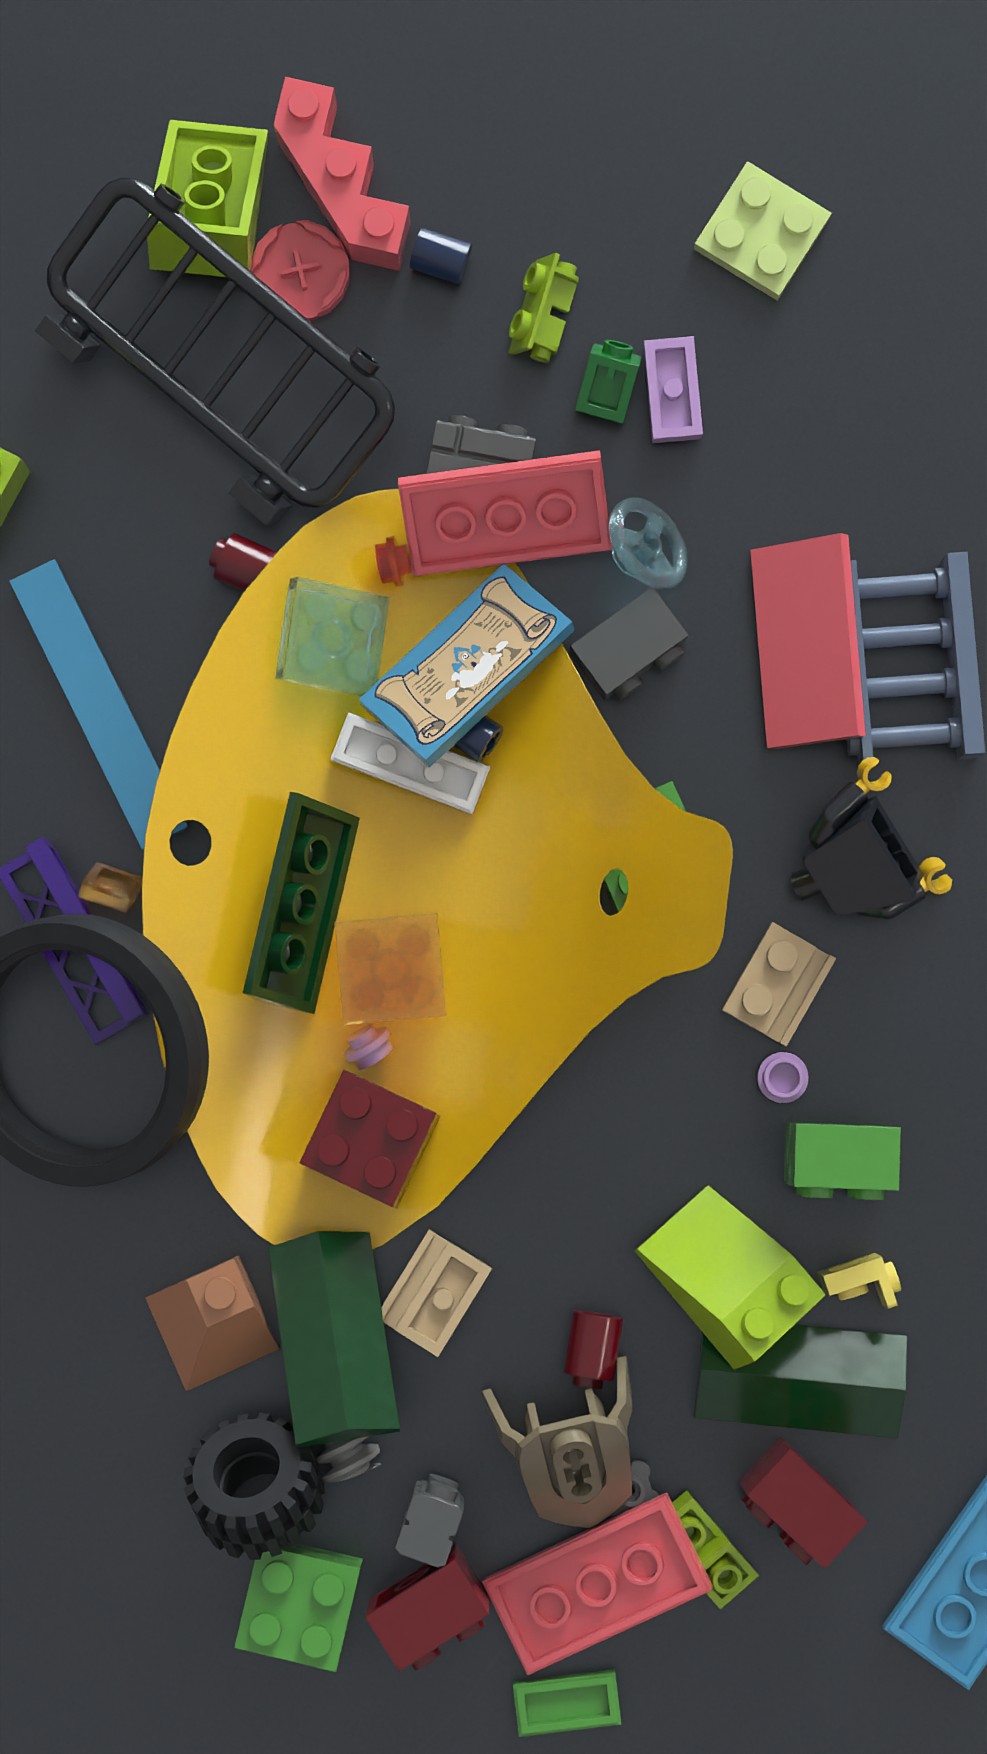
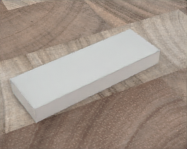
(380, 754)

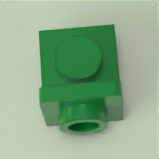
(608, 381)

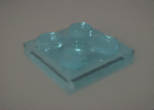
(332, 636)

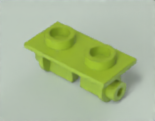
(546, 289)

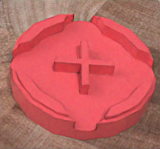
(303, 266)

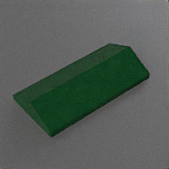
(301, 904)
(333, 1338)
(810, 1382)

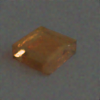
(111, 887)

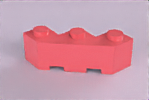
(339, 176)

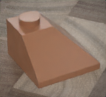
(212, 1323)

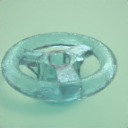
(641, 552)

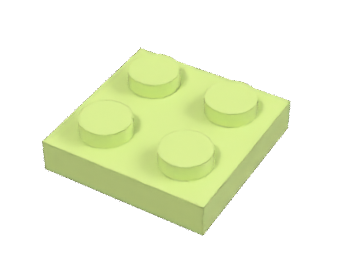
(762, 230)

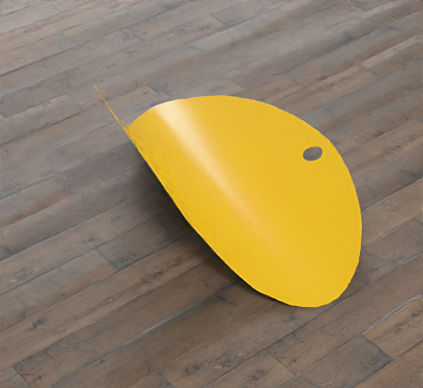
(512, 887)

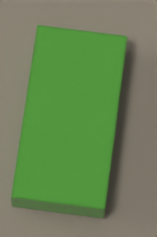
(566, 1702)

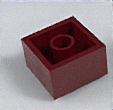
(370, 1139)
(802, 1502)
(428, 1610)

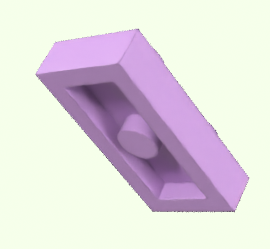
(672, 389)

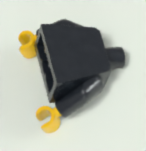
(861, 858)

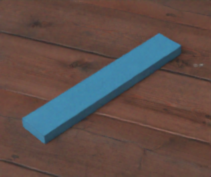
(91, 692)

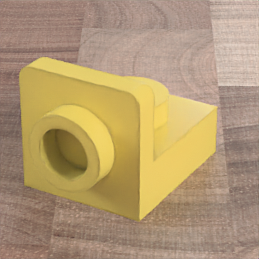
(852, 1277)

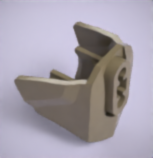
(576, 1466)

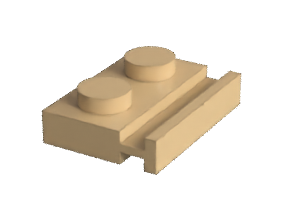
(778, 984)
(434, 1292)

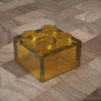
(390, 969)

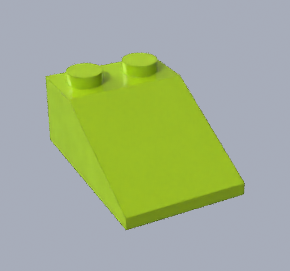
(221, 181)
(729, 1277)

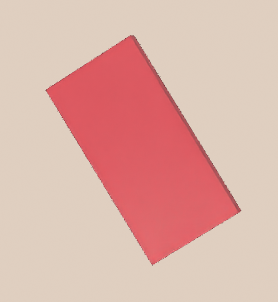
(505, 513)
(808, 642)
(597, 1583)

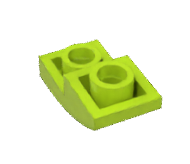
(719, 1556)

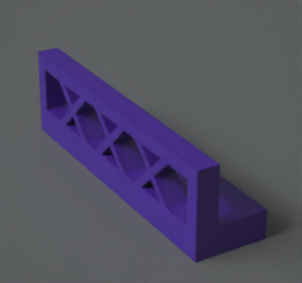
(66, 896)

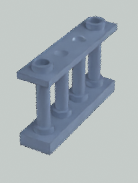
(957, 681)

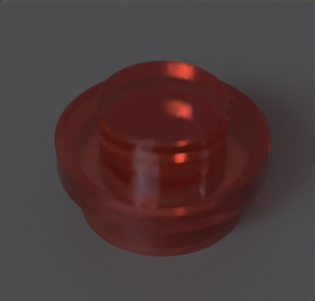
(393, 561)

